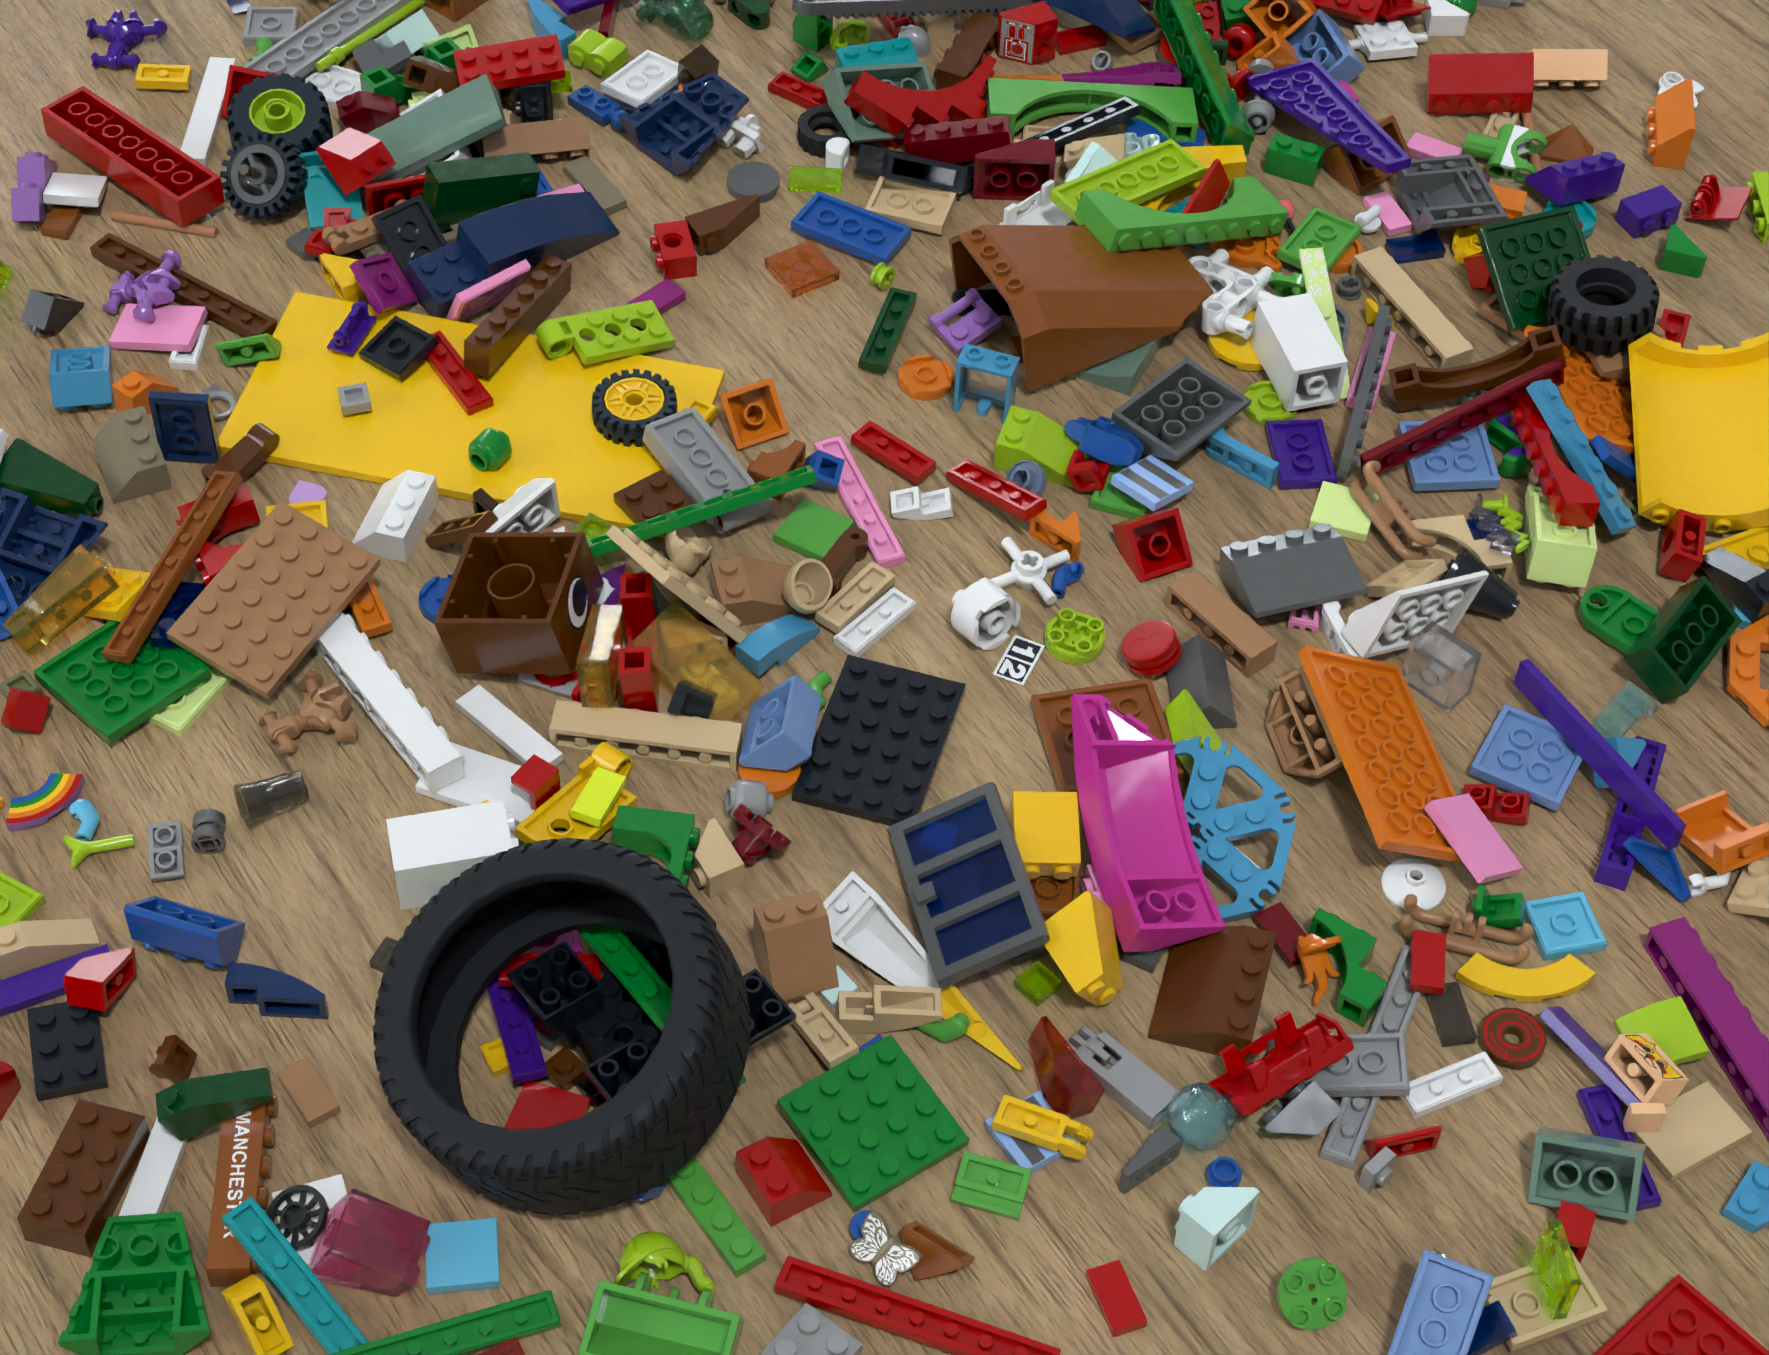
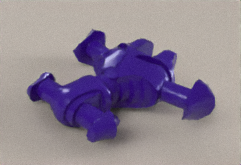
(123, 36)

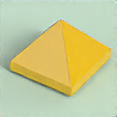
(1371, 312)

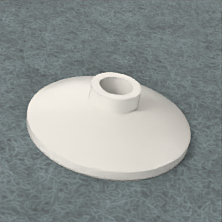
(1398, 882)

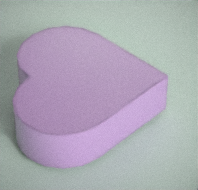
(306, 492)

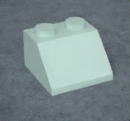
(412, 30)
(1214, 1222)

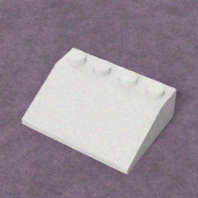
(1400, 616)

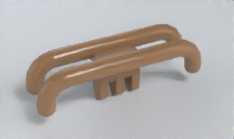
(1388, 513)
(1465, 935)

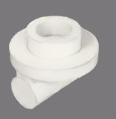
(1369, 220)

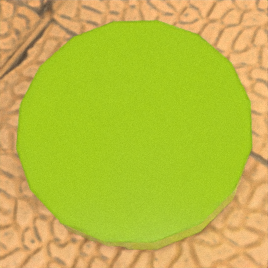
(1263, 407)

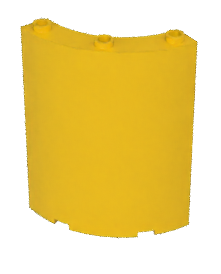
(1701, 431)

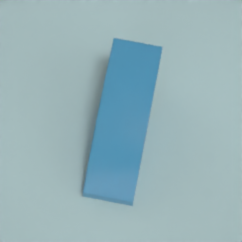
(549, 21)
(775, 642)

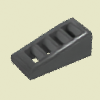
(1153, 1156)

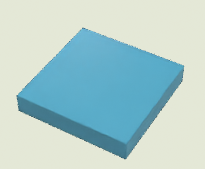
(1564, 926)
(462, 1256)

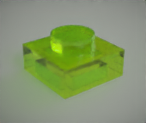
(592, 526)
(1037, 983)

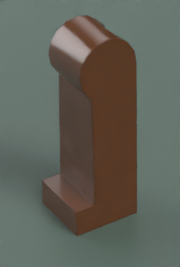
(246, 454)
(843, 555)

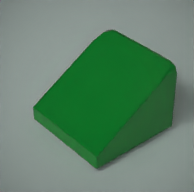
(809, 67)

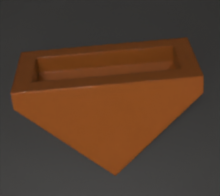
(1566, 145)
(937, 1253)

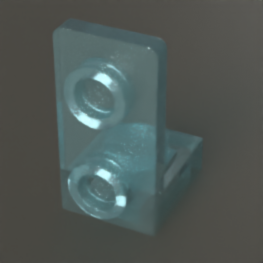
(1624, 711)

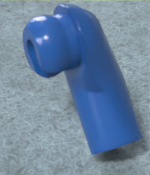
(1065, 576)

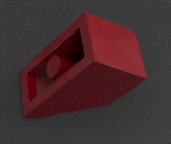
(367, 110)

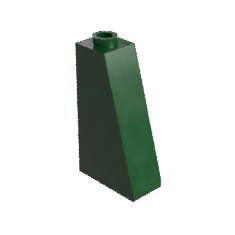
(49, 481)

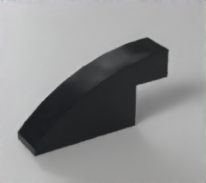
(910, 168)

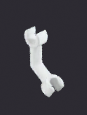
(1702, 884)

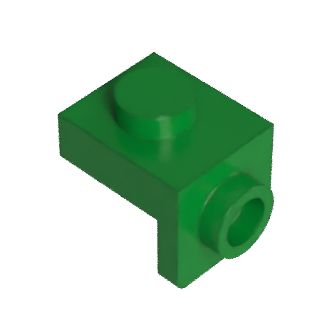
(1501, 909)

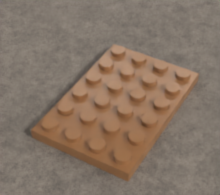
(273, 599)

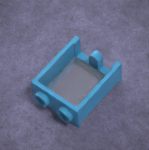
(985, 378)

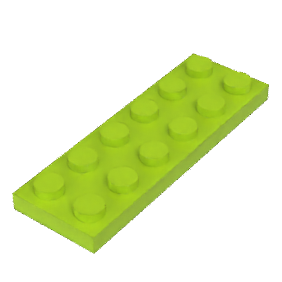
(1133, 178)

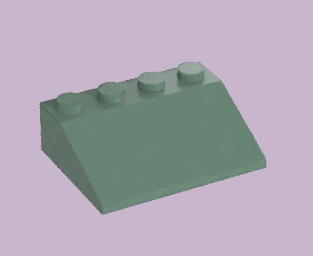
(858, 127)

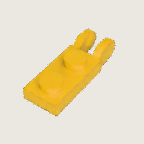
(1041, 1127)

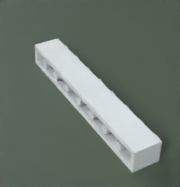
(390, 704)

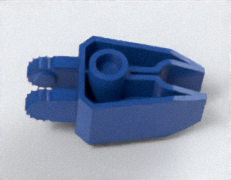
(1105, 440)

